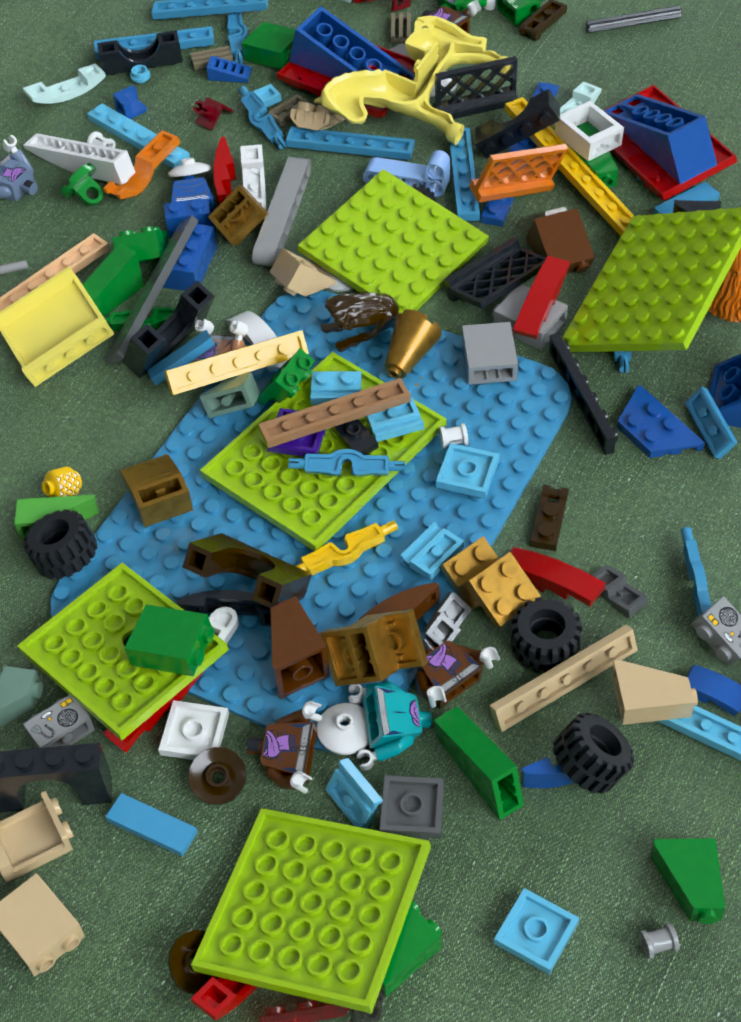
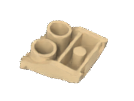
(314, 117)

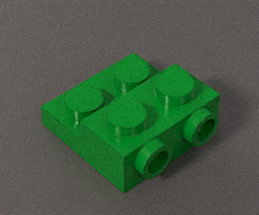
(287, 378)

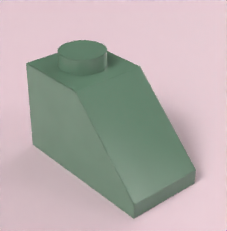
(231, 395)
(18, 692)

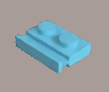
(333, 385)
(395, 421)
(431, 551)
(353, 794)

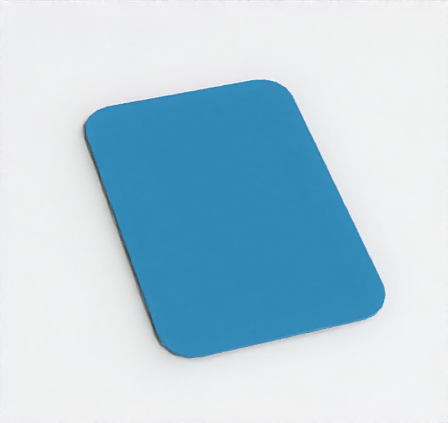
(500, 417)

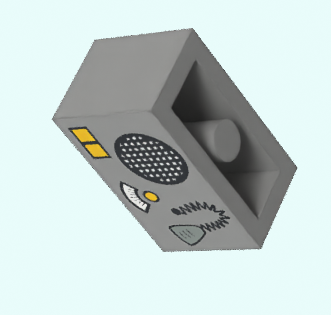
(721, 630)
(59, 724)

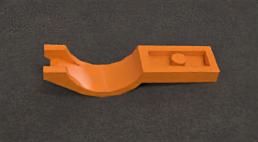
(144, 165)

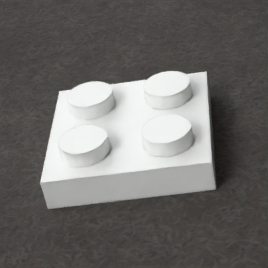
(192, 729)

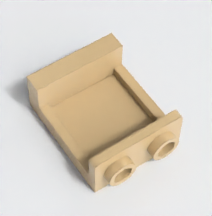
(33, 838)
(38, 925)

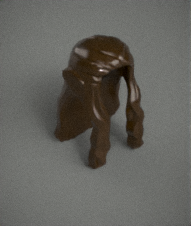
(359, 311)

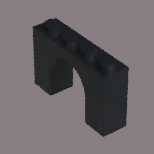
(151, 346)
(77, 765)

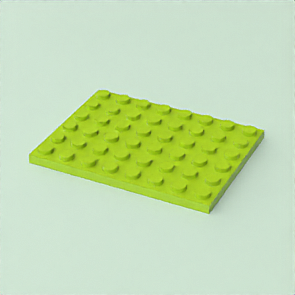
(657, 282)
(303, 503)

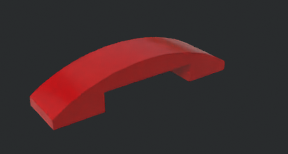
(221, 996)

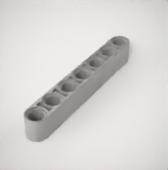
(282, 211)

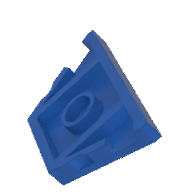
(655, 427)

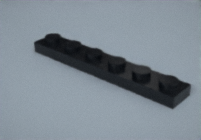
(584, 397)

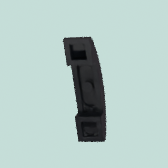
(237, 600)

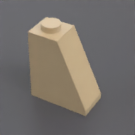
(651, 694)

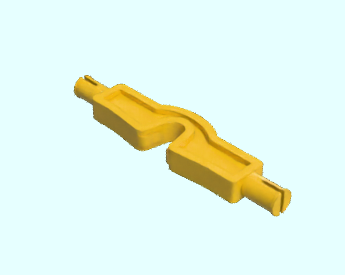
(356, 544)

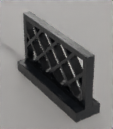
(477, 101)
(494, 264)

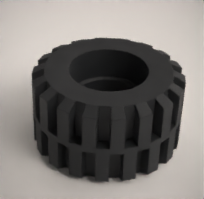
(60, 544)
(548, 616)
(593, 753)

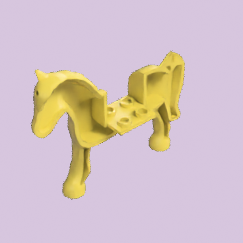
(434, 48)

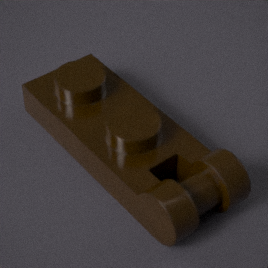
(542, 19)
(549, 518)

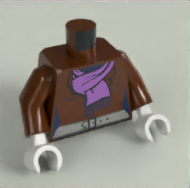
(460, 18)
(450, 671)
(288, 748)

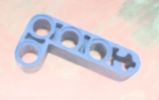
(433, 175)

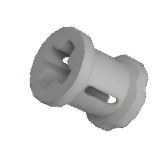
(659, 940)

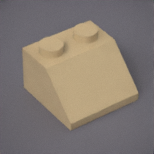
(299, 274)

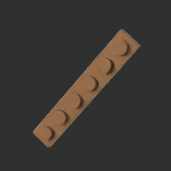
(334, 412)

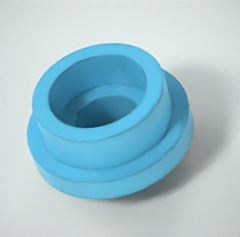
(140, 74)

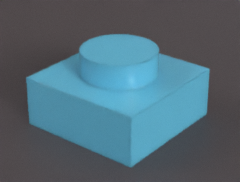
(268, 95)

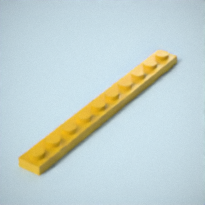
(579, 174)

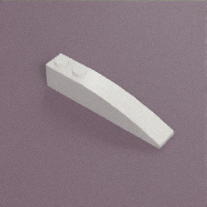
(68, 154)

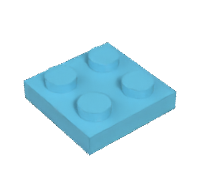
(467, 470)
(536, 931)

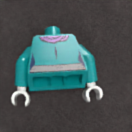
(390, 718)

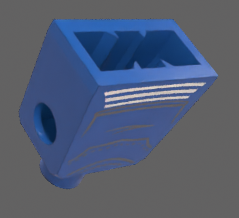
(191, 189)

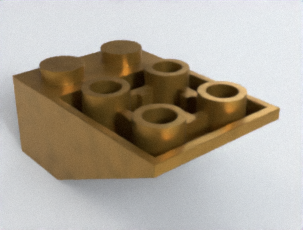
(157, 490)

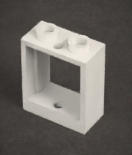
(589, 147)

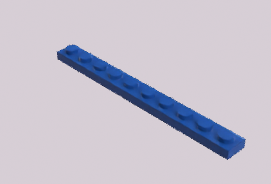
(497, 210)

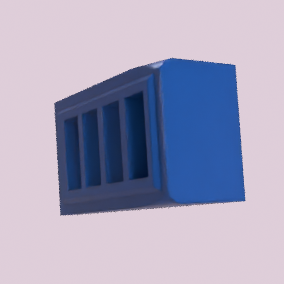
(226, 70)

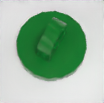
(82, 182)

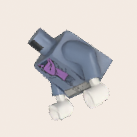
(15, 173)

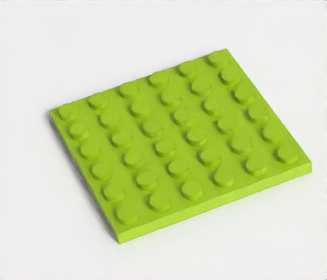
(393, 242)
(313, 909)

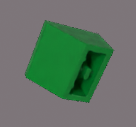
(147, 244)

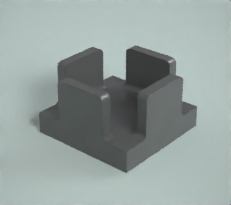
(412, 806)

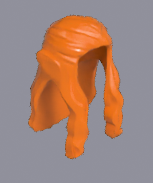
(728, 298)

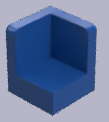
(127, 102)

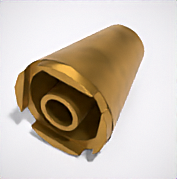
(410, 342)

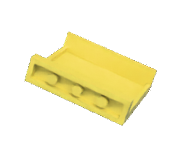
(53, 326)

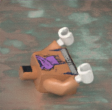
(223, 343)

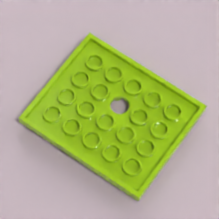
(88, 659)

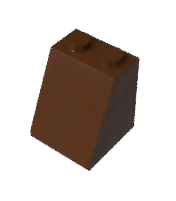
(563, 238)
(297, 649)

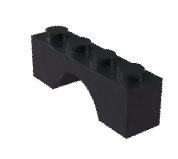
(163, 51)
(538, 114)

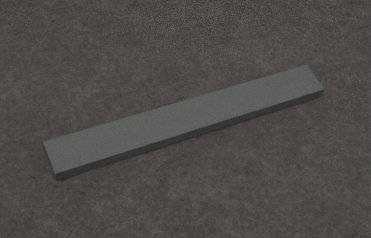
(152, 289)

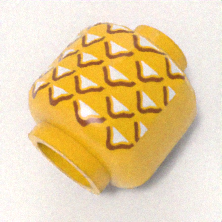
(62, 482)

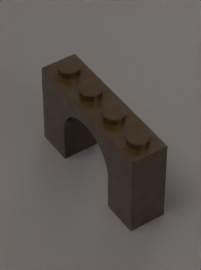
(274, 577)

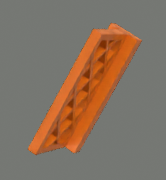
(521, 182)

